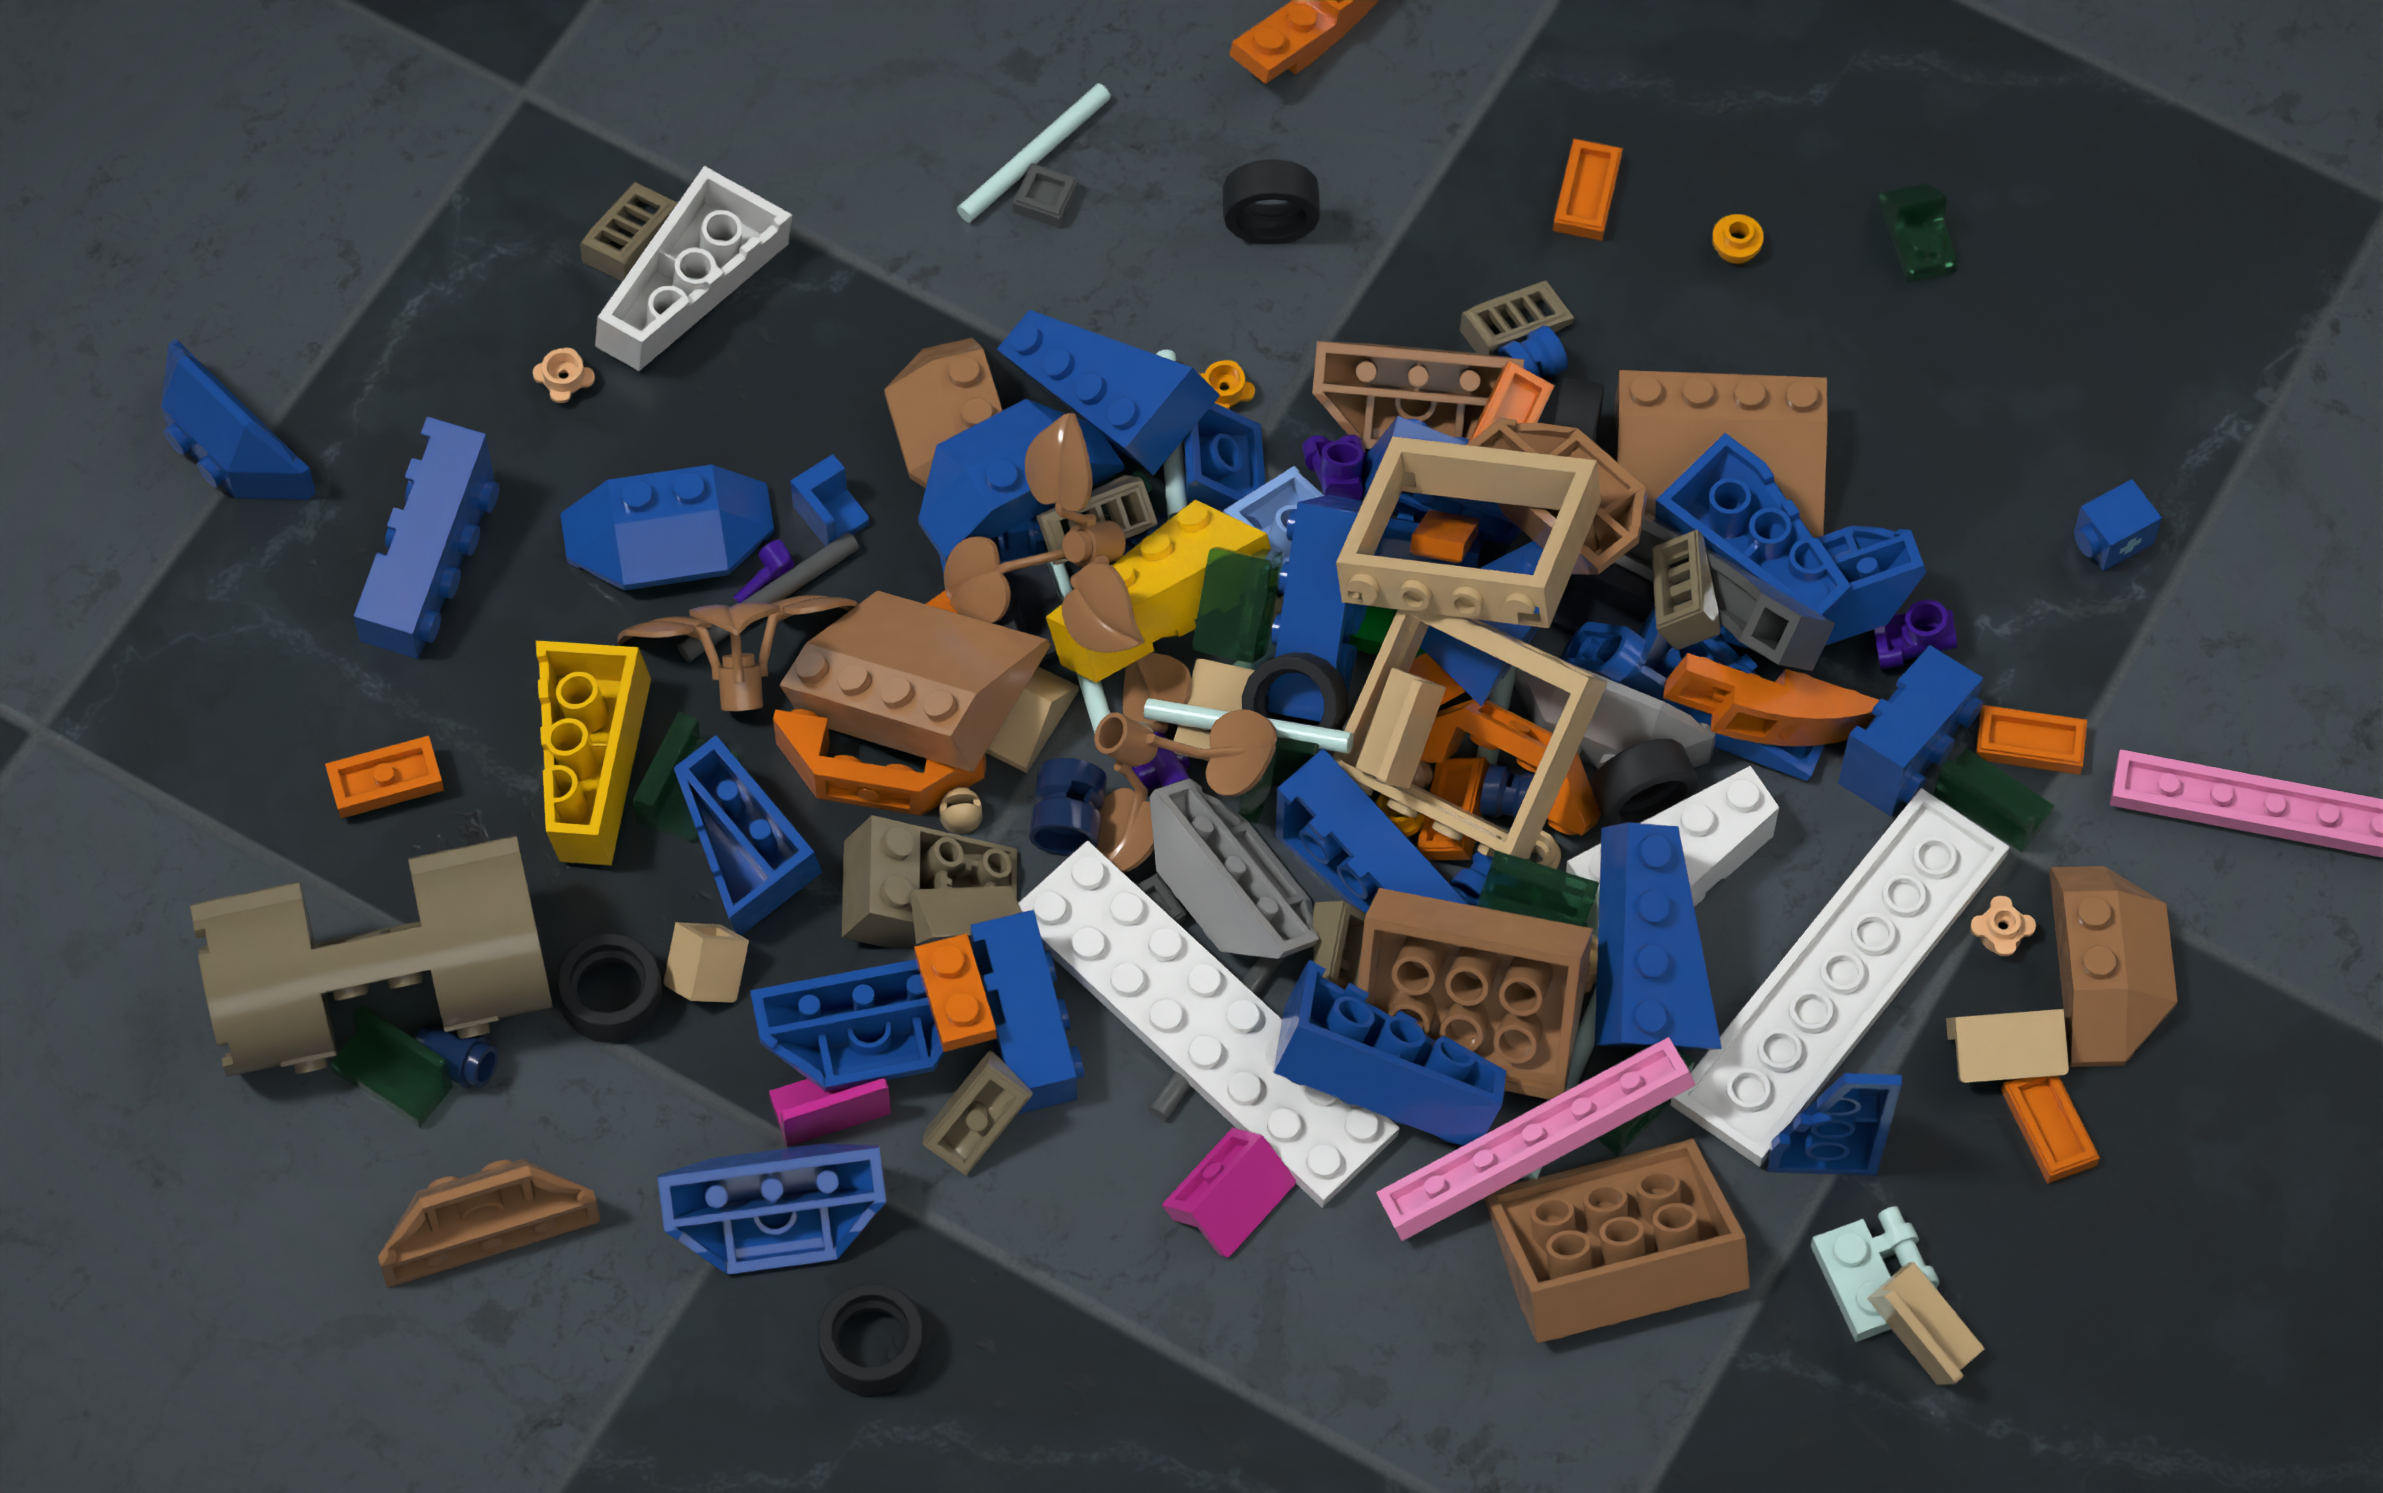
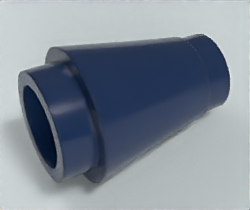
(468, 1059)

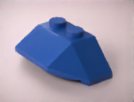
(226, 436)
(981, 481)
(667, 526)
(1882, 574)
(851, 1025)
(773, 1205)

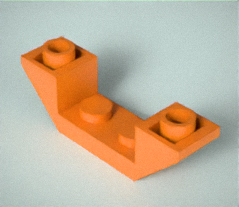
(1495, 728)
(848, 780)

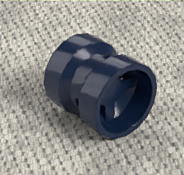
(1503, 792)

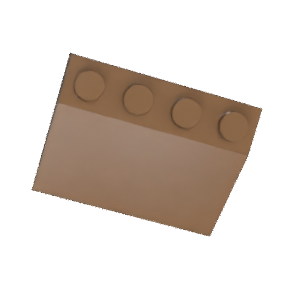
(1676, 416)
(915, 678)
(1481, 979)
(1618, 1240)

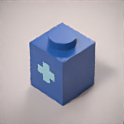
(2116, 525)

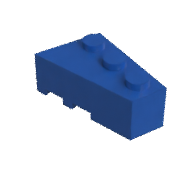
(1469, 666)
(745, 837)
(1025, 1008)

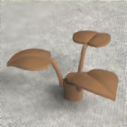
(1100, 606)
(739, 675)
(1238, 756)

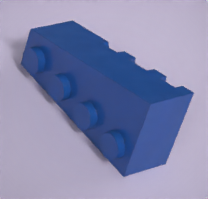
(1122, 391)
(428, 540)
(1312, 608)
(1349, 839)
(1649, 945)
(1384, 1062)

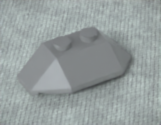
(1619, 722)
(1227, 875)

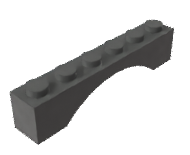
(1746, 605)

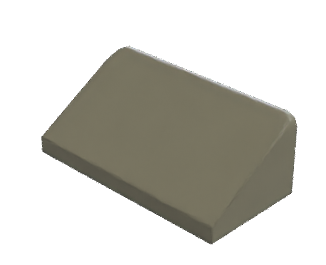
(951, 911)
(976, 1114)

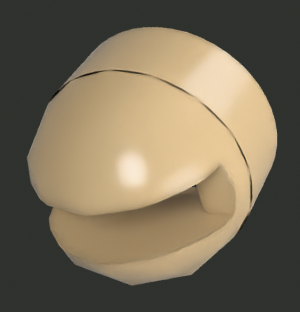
(960, 817)

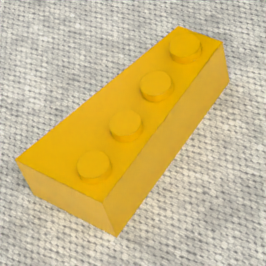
(1163, 584)
(589, 739)

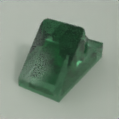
(1919, 231)

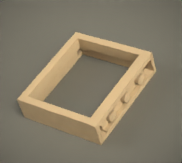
(1478, 475)
(1451, 820)

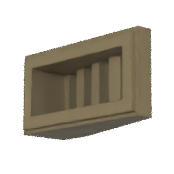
(615, 262)
(1478, 319)
(1126, 503)
(1694, 619)
(1339, 941)

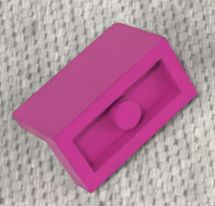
(810, 1112)
(1231, 1190)

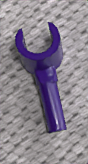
(776, 563)

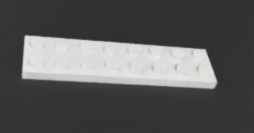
(1840, 975)
(1198, 1019)

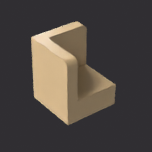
(705, 962)

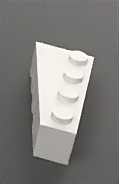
(692, 264)
(1716, 833)

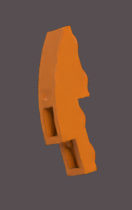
(1296, 35)
(1757, 710)

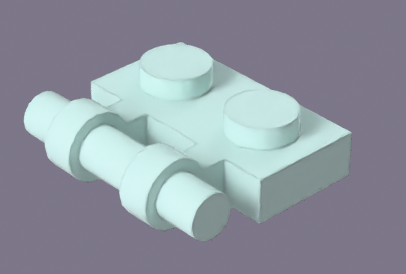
(1856, 1266)

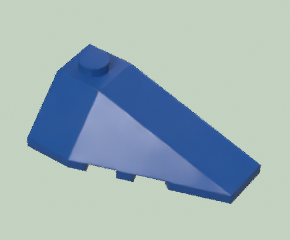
(1752, 524)
(1663, 659)
(1840, 1129)

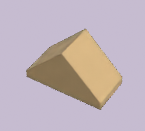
(1032, 719)

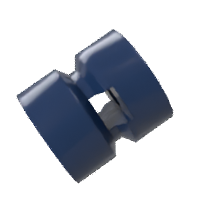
(1067, 805)

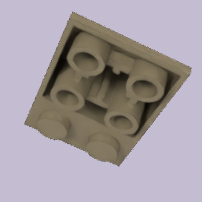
(892, 858)

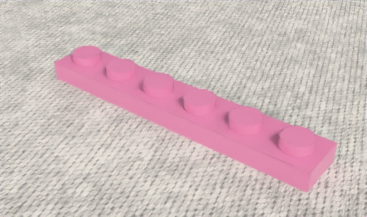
(2248, 803)
(1535, 1138)

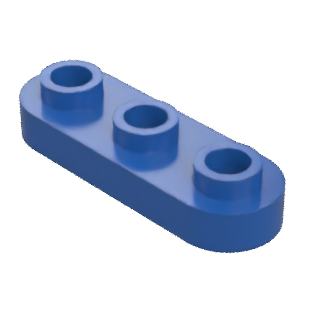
(1606, 651)

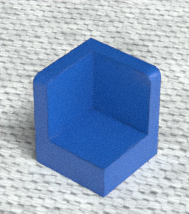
(825, 502)

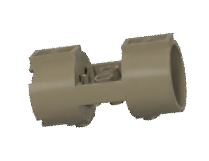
(272, 979)

